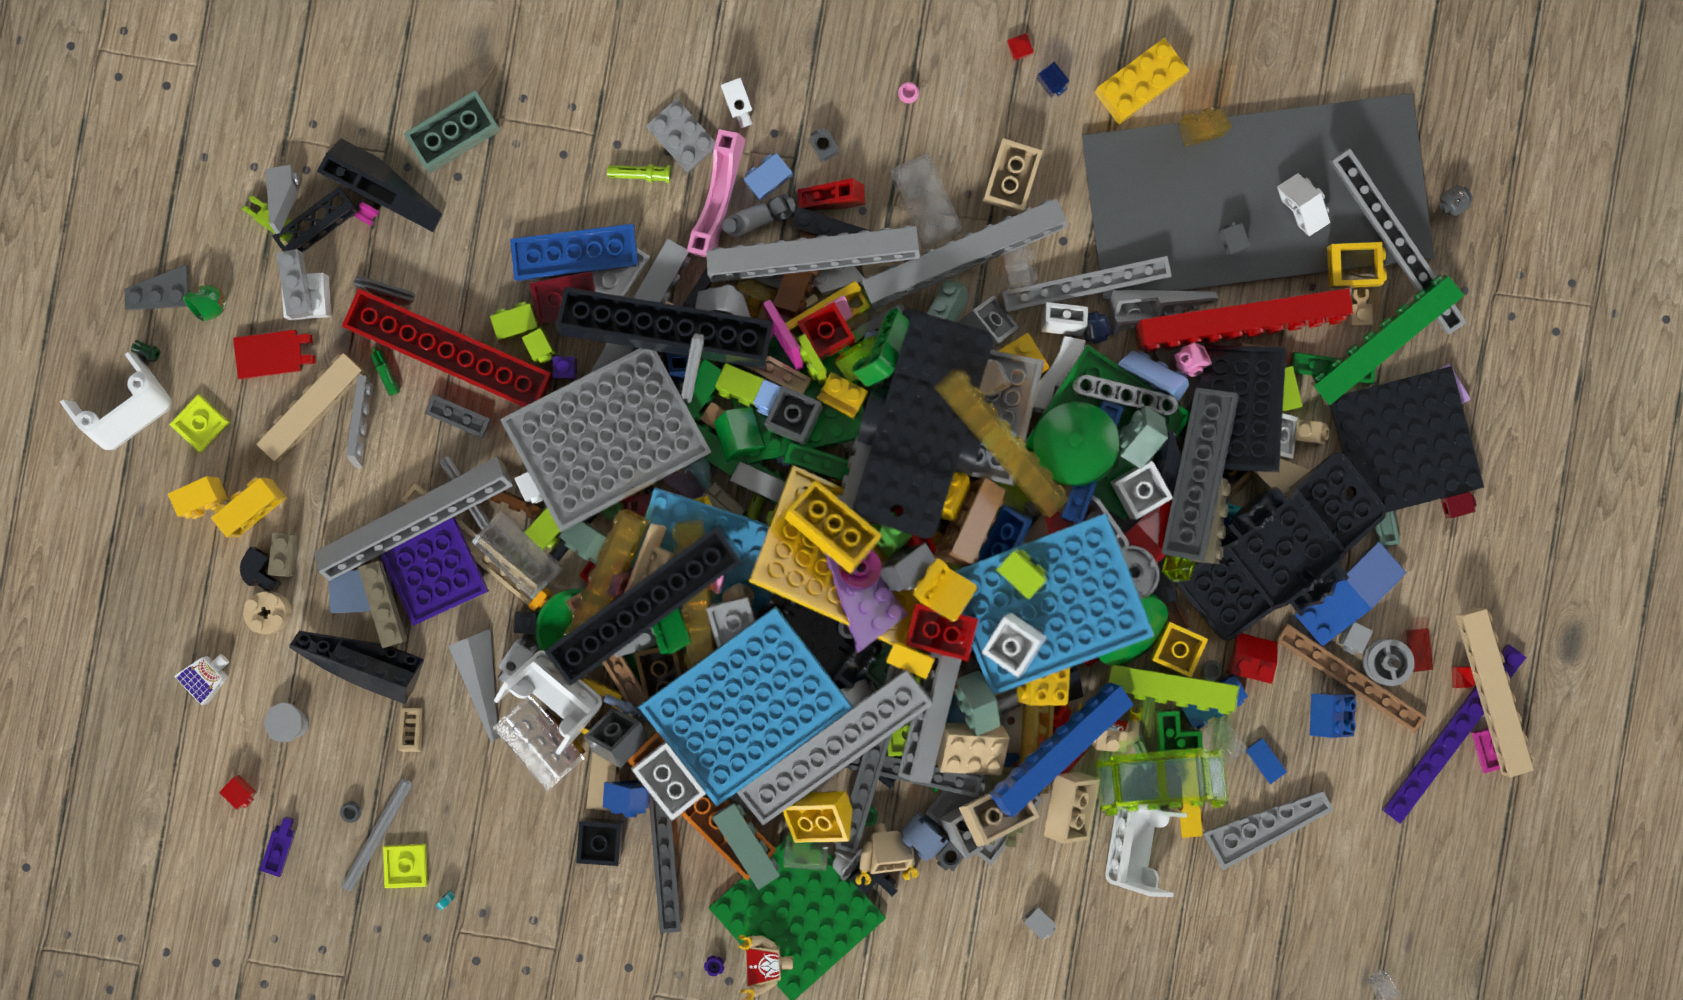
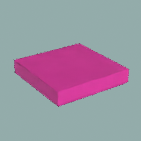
(1485, 750)

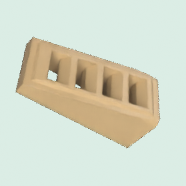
(402, 738)

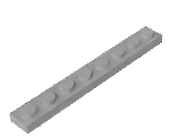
(1087, 284)

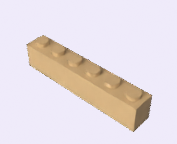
(310, 408)

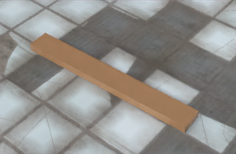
(1350, 678)

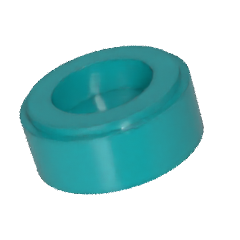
(445, 900)

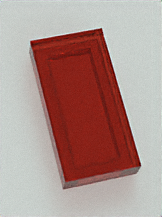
(1419, 644)

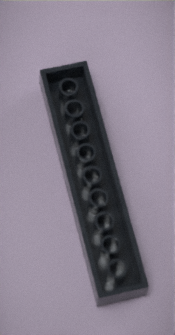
(664, 327)
(645, 604)

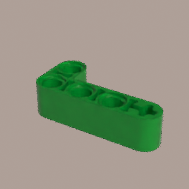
(885, 351)

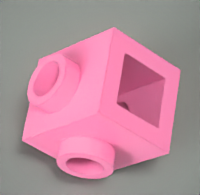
(1192, 359)

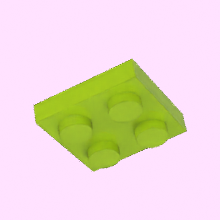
(809, 356)

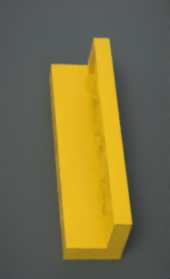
(850, 292)

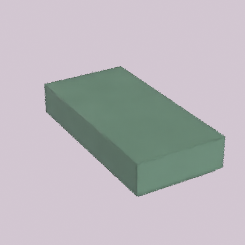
(1387, 530)

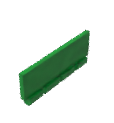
(672, 632)

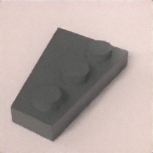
(160, 291)

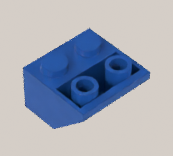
(1332, 715)

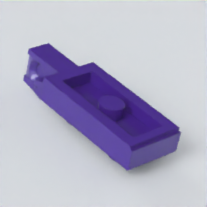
(278, 848)

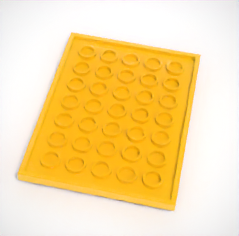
(799, 568)

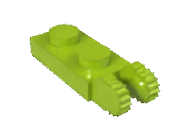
(263, 217)

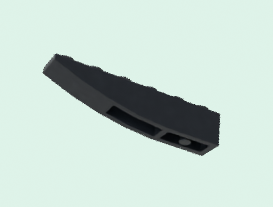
(377, 182)
(362, 663)

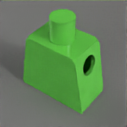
(891, 539)

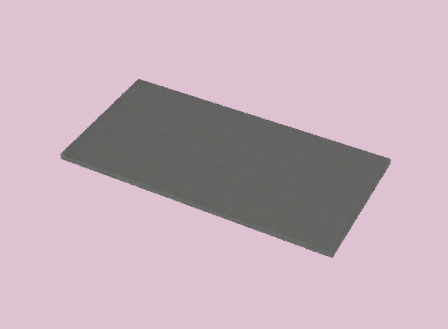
(1173, 199)

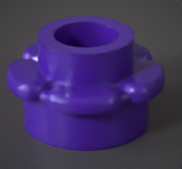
(719, 965)

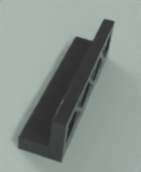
(322, 227)

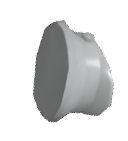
(285, 722)

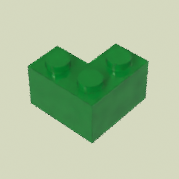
(1169, 734)

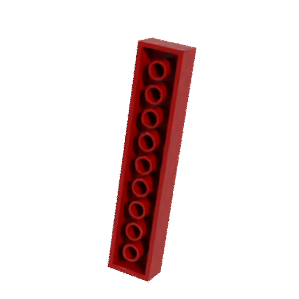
(1243, 319)
(446, 349)

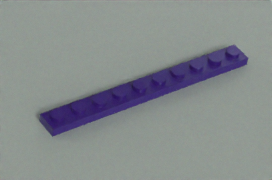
(1444, 746)

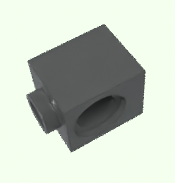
(827, 153)
(1234, 238)
(951, 864)

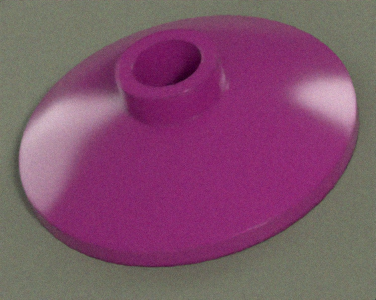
(870, 572)

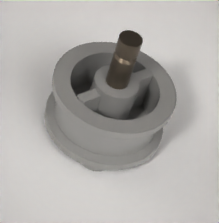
(1388, 662)

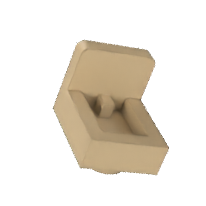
(1311, 432)

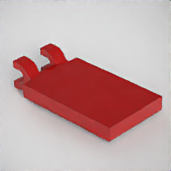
(271, 354)

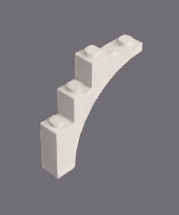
(1066, 357)

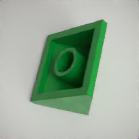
(738, 432)

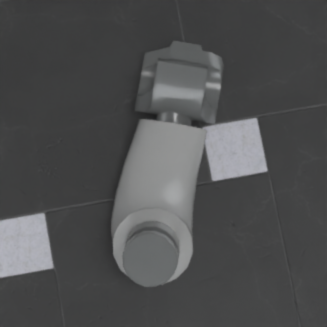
(756, 216)

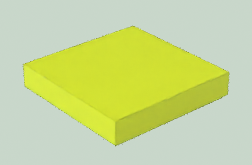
(199, 423)
(405, 865)

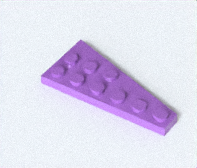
(868, 609)

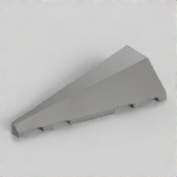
(1131, 306)
(475, 665)

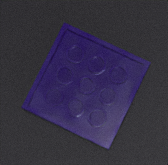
(434, 571)

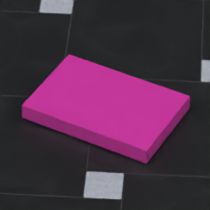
(784, 335)

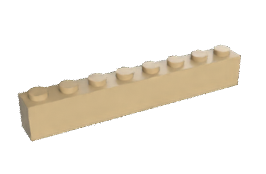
(1494, 692)

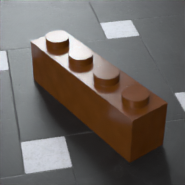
(795, 289)

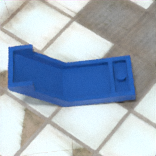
(1367, 584)

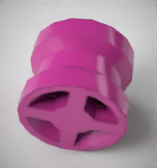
(366, 213)

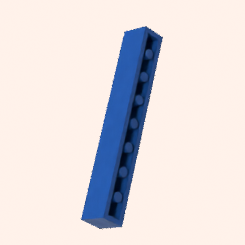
(1061, 749)

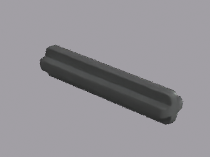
(384, 289)

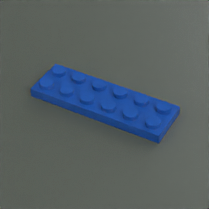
(574, 252)

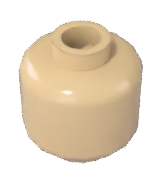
(737, 591)

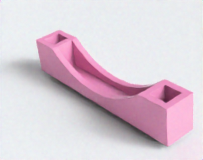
(726, 161)

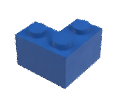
(626, 797)

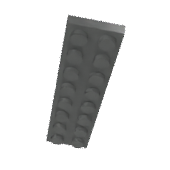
(1200, 474)

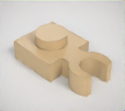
(1362, 312)

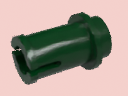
(150, 352)

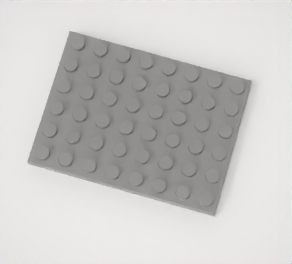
(605, 437)

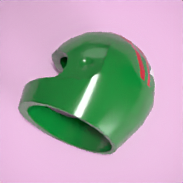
(206, 303)

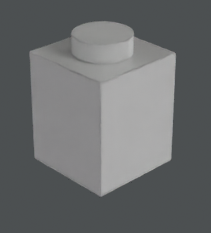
(1355, 638)
(1039, 922)

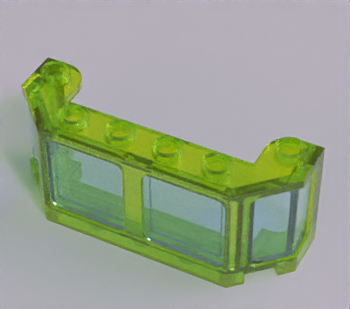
(1162, 780)

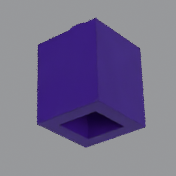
(565, 368)

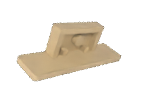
(650, 555)

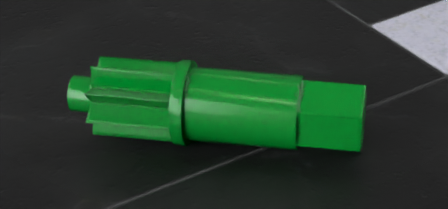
(385, 372)

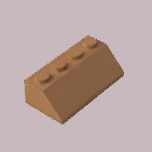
(969, 531)

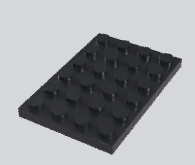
(1258, 379)

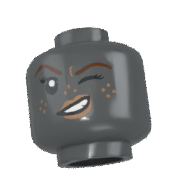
(1456, 200)

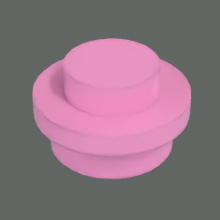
(908, 92)

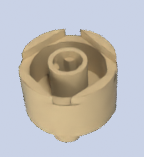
(255, 612)

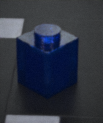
(1053, 80)

